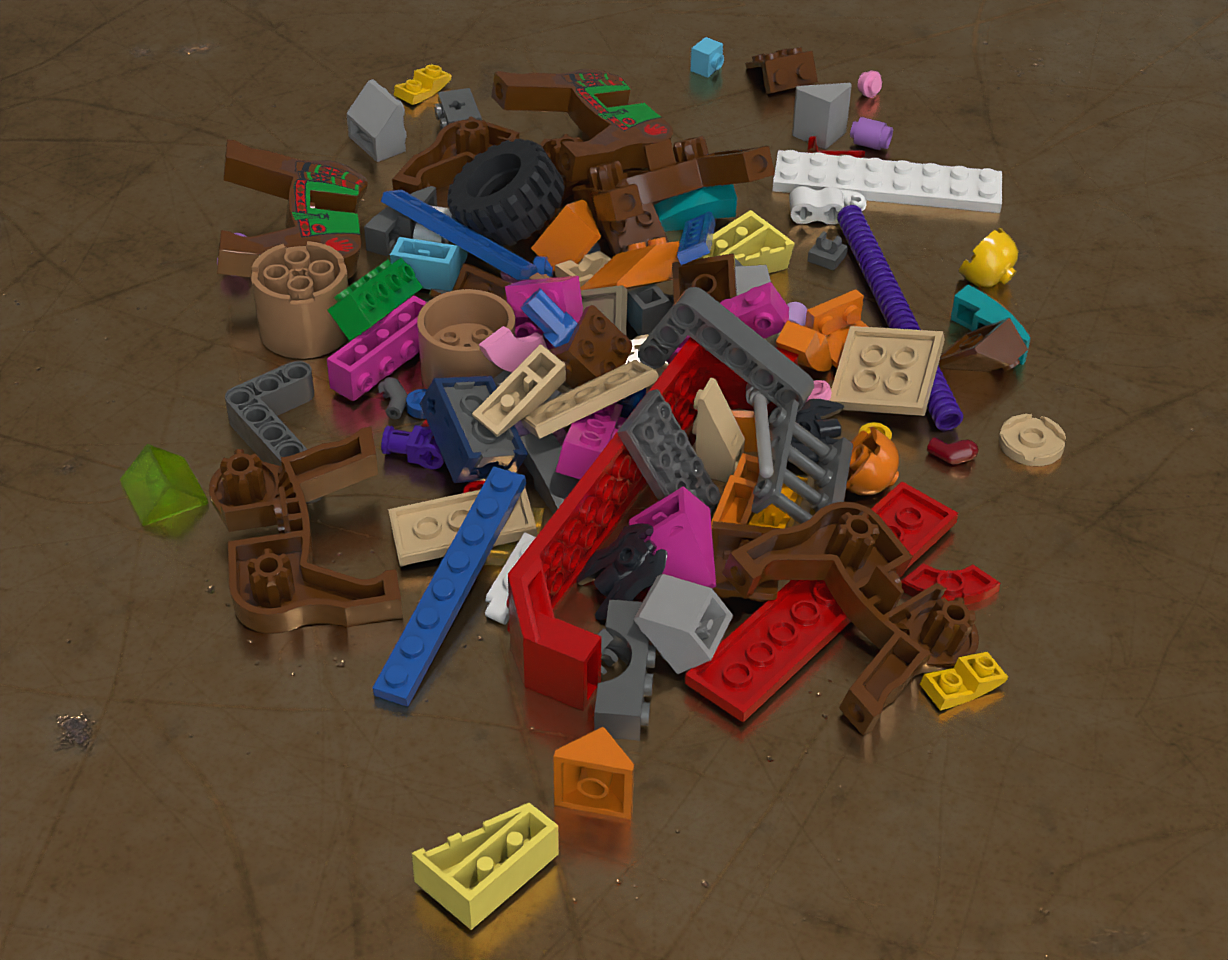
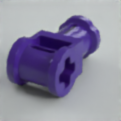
(417, 445)

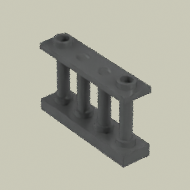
(829, 476)

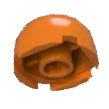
(872, 463)

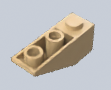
(717, 434)

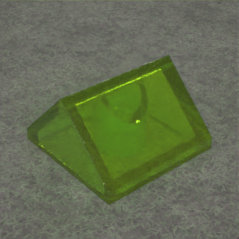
(161, 485)

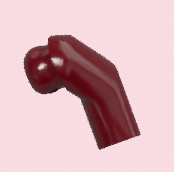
(955, 452)

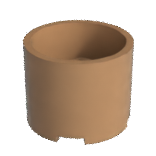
(293, 297)
(452, 330)

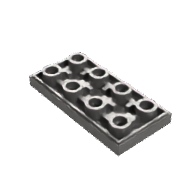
(664, 451)

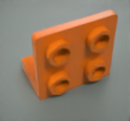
(834, 320)

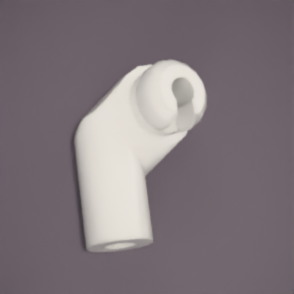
(854, 198)

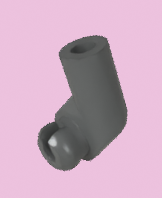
(393, 389)

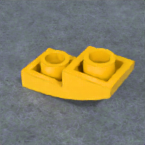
(423, 85)
(968, 680)

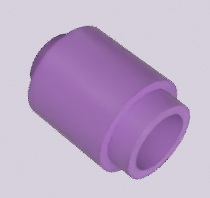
(871, 133)

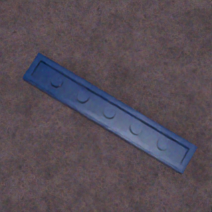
(459, 234)
(696, 238)

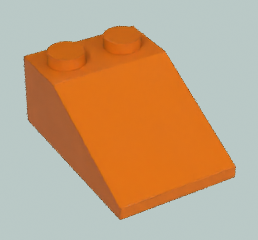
(637, 266)

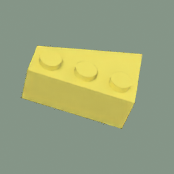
(753, 243)
(488, 865)

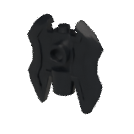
(814, 419)
(624, 566)

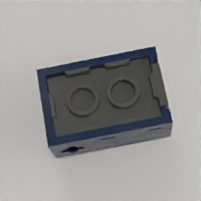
(463, 441)

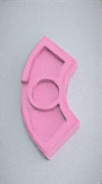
(508, 351)

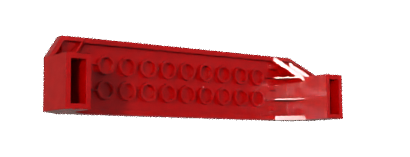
(550, 652)

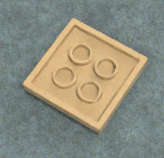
(887, 370)

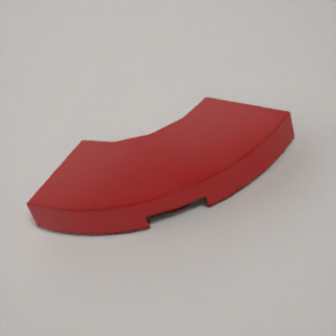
(969, 583)

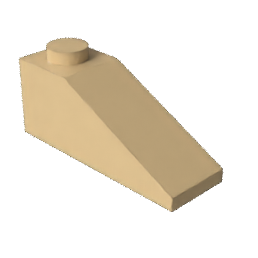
(522, 391)

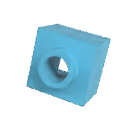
(707, 57)

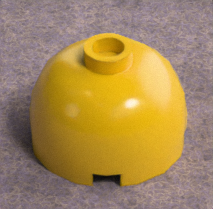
(991, 260)

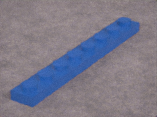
(449, 587)

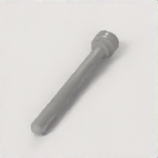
(760, 404)

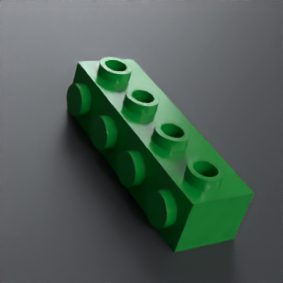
(374, 297)

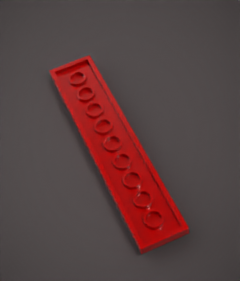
(804, 616)

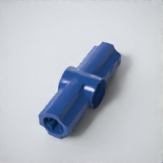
(549, 318)

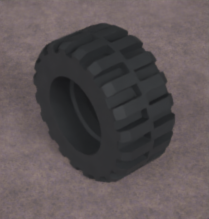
(507, 191)

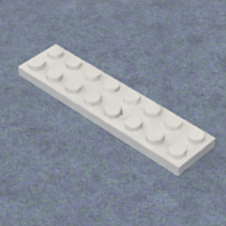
(892, 180)

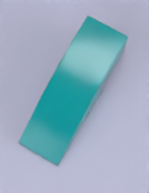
(678, 209)
(976, 309)

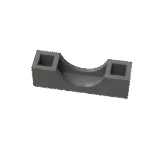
(648, 306)
(621, 700)

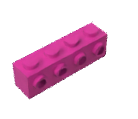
(758, 308)
(376, 351)
(588, 439)

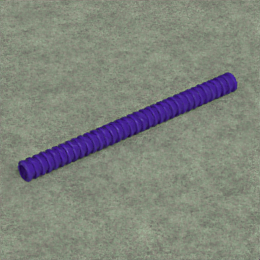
(894, 306)

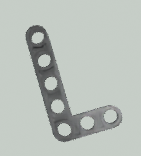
(730, 342)
(258, 402)

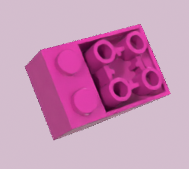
(562, 290)
(685, 532)

